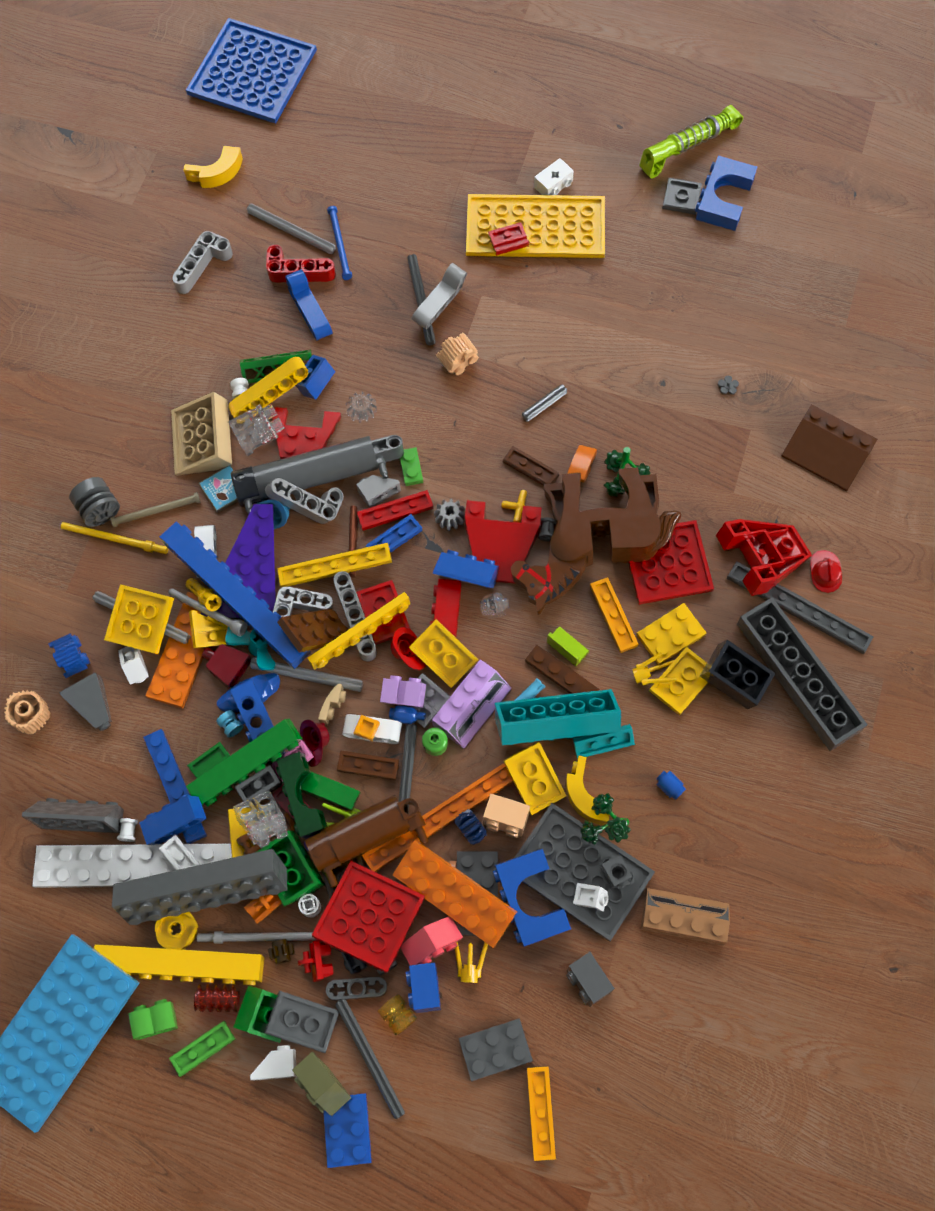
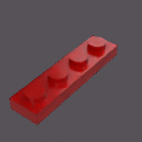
(395, 510)

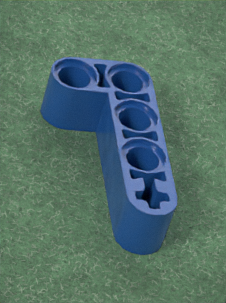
(307, 305)

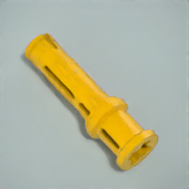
(205, 596)

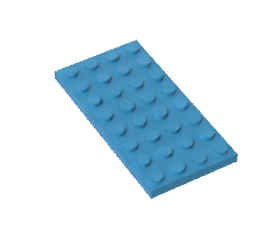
(59, 1030)

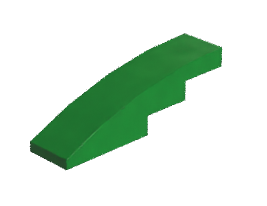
(330, 791)

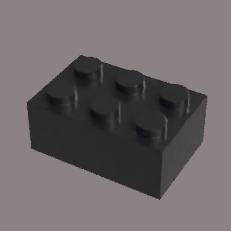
(737, 674)

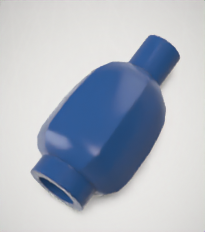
(406, 714)

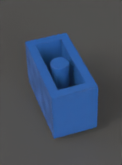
(318, 376)

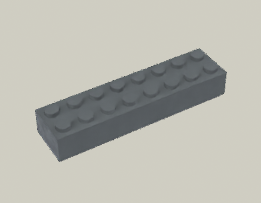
(801, 674)
(200, 887)

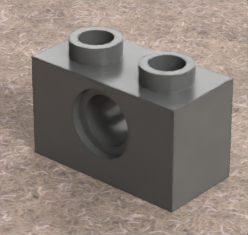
(258, 784)

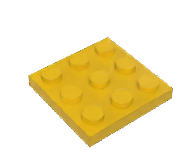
(139, 619)

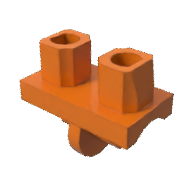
(262, 906)

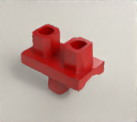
(319, 970)

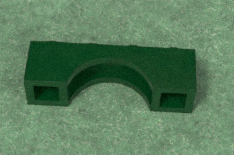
(293, 771)

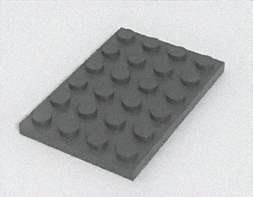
(578, 861)

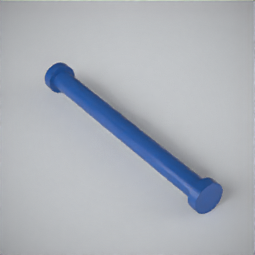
(332, 210)

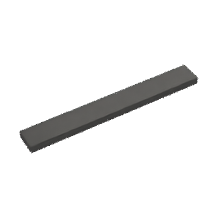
(809, 612)

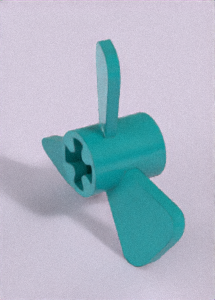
(258, 648)

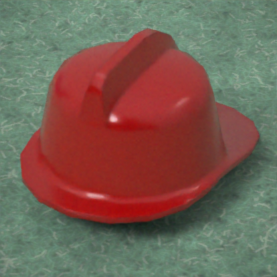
(826, 571)
(400, 648)

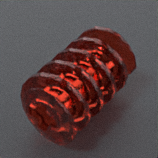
(216, 999)

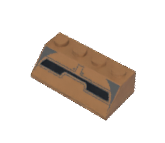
(686, 917)

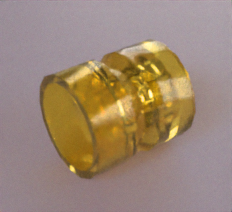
(397, 1014)

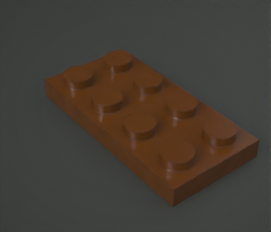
(312, 629)

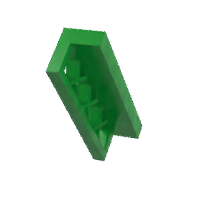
(270, 360)

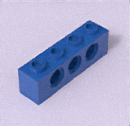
(249, 692)

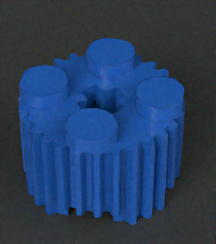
(69, 654)

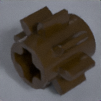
(281, 951)

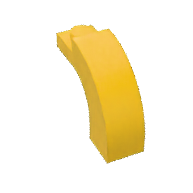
(217, 173)
(579, 797)

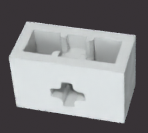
(553, 178)

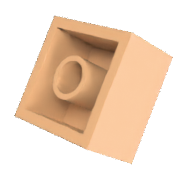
(506, 816)

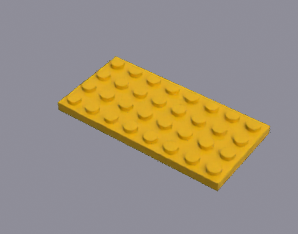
(552, 224)

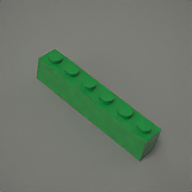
(244, 762)

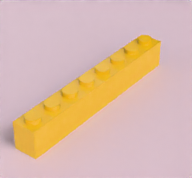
(186, 964)

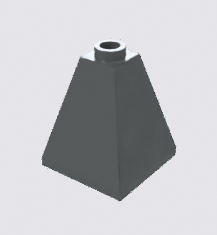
(90, 700)

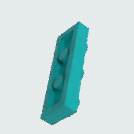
(603, 742)

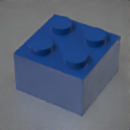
(424, 986)

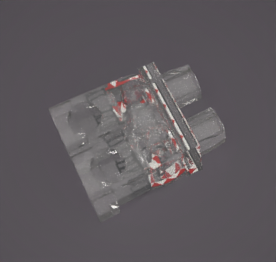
(255, 428)
(261, 820)

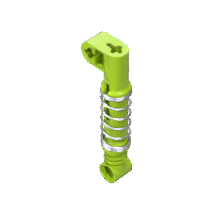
(655, 156)

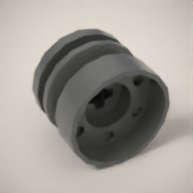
(94, 501)

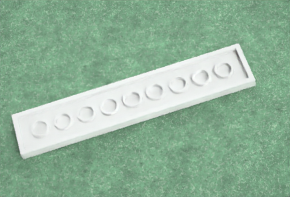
(110, 863)

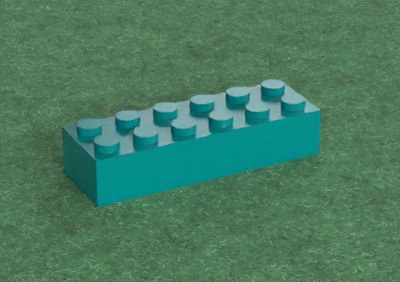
(557, 717)

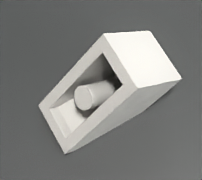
(133, 665)
(276, 1065)

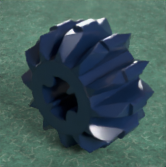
(470, 827)

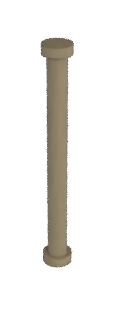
(156, 509)

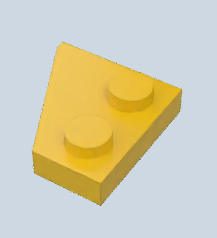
(206, 631)

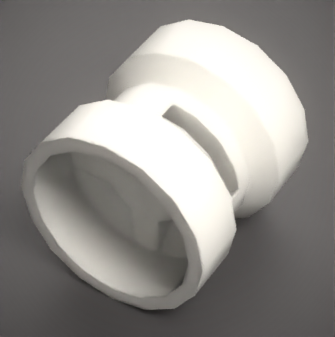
(238, 386)
(309, 909)

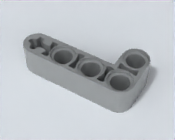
(197, 259)
(440, 296)
(303, 497)

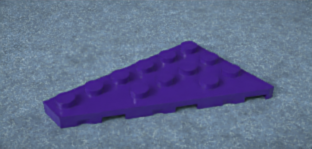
(254, 557)

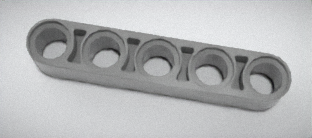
(352, 608)

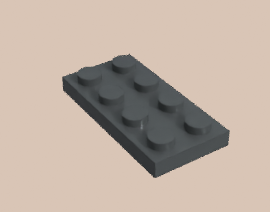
(478, 867)

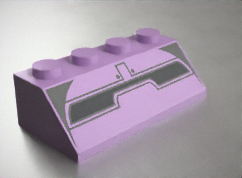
(471, 704)

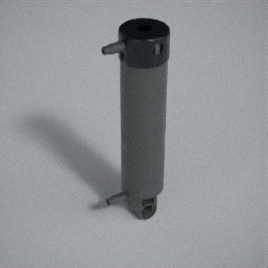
(317, 467)

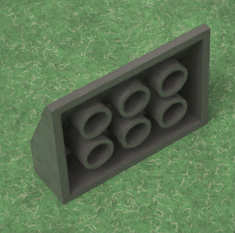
(75, 816)

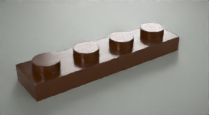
(558, 672)

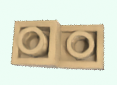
(334, 700)

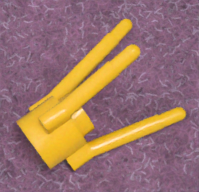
(643, 673)
(469, 972)

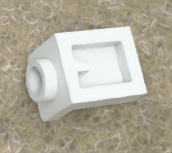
(590, 896)

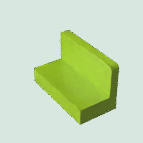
(567, 646)

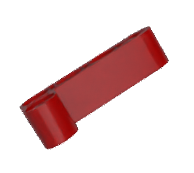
(277, 267)

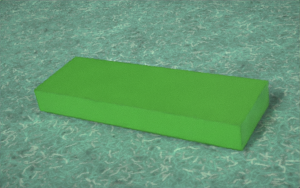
(202, 1048)

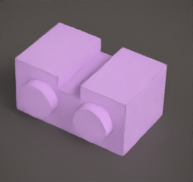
(403, 692)

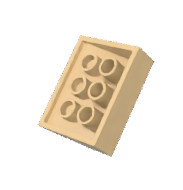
(201, 435)

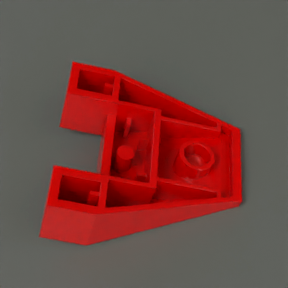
(501, 540)
(768, 547)

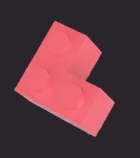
(431, 941)

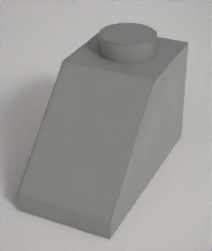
(376, 489)

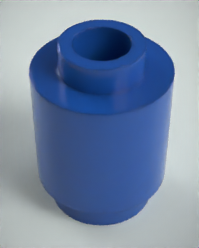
(670, 784)

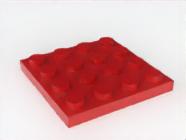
(675, 569)
(368, 916)

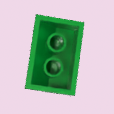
(301, 872)

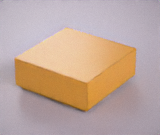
(366, 727)

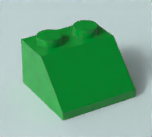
(256, 1012)

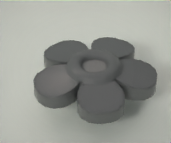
(728, 385)

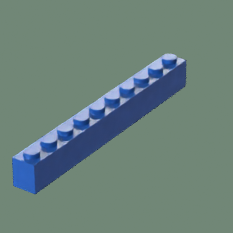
(231, 591)

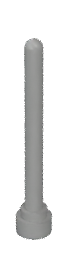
(237, 626)

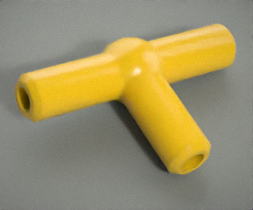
(516, 506)

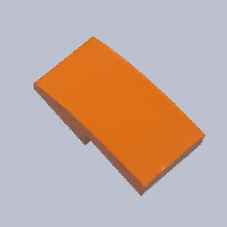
(582, 461)

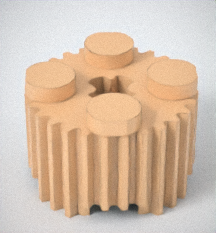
(457, 354)
(33, 718)

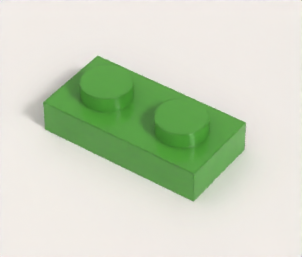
(411, 467)

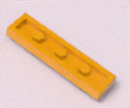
(614, 615)
(541, 1113)

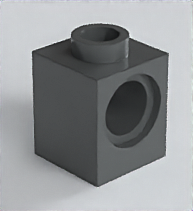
(616, 863)

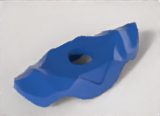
(265, 684)

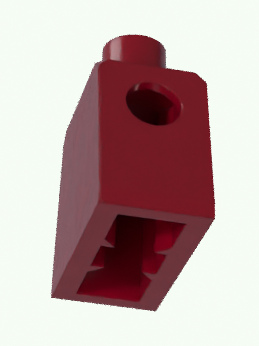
(226, 664)

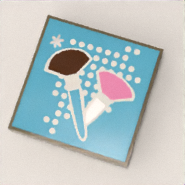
(220, 489)

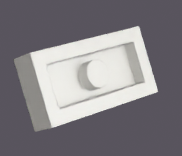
(178, 854)

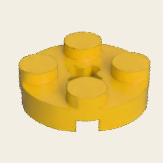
(179, 940)

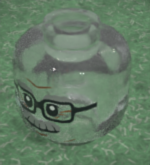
(494, 605)

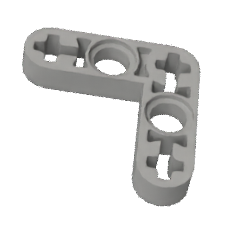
(289, 603)

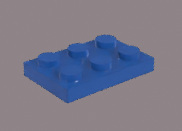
(348, 1134)

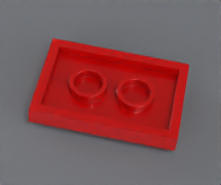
(373, 599)

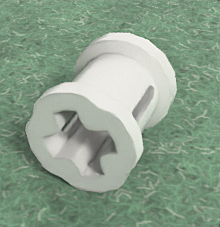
(127, 830)

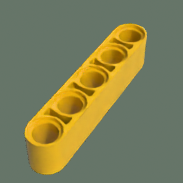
(270, 387)

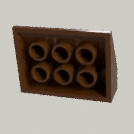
(829, 447)

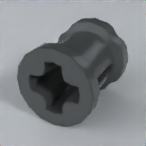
(547, 528)

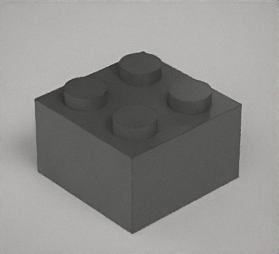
(589, 979)

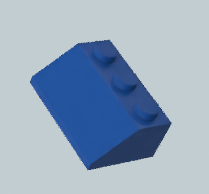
(467, 569)

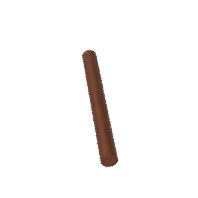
(353, 533)

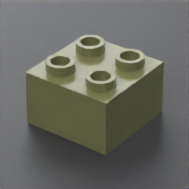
(320, 1084)

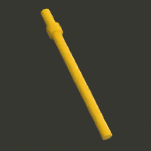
(147, 545)

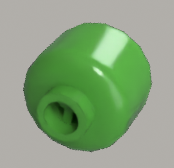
(429, 744)

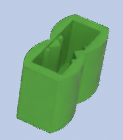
(152, 1020)

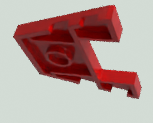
(300, 439)

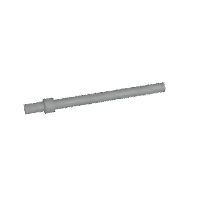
(219, 937)

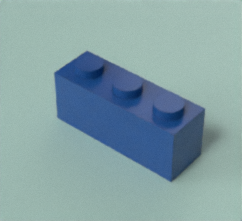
(172, 819)

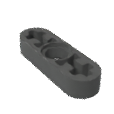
(372, 982)

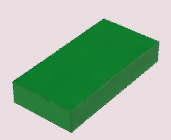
(208, 760)

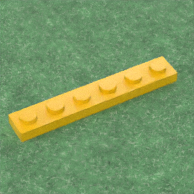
(330, 565)
(353, 635)

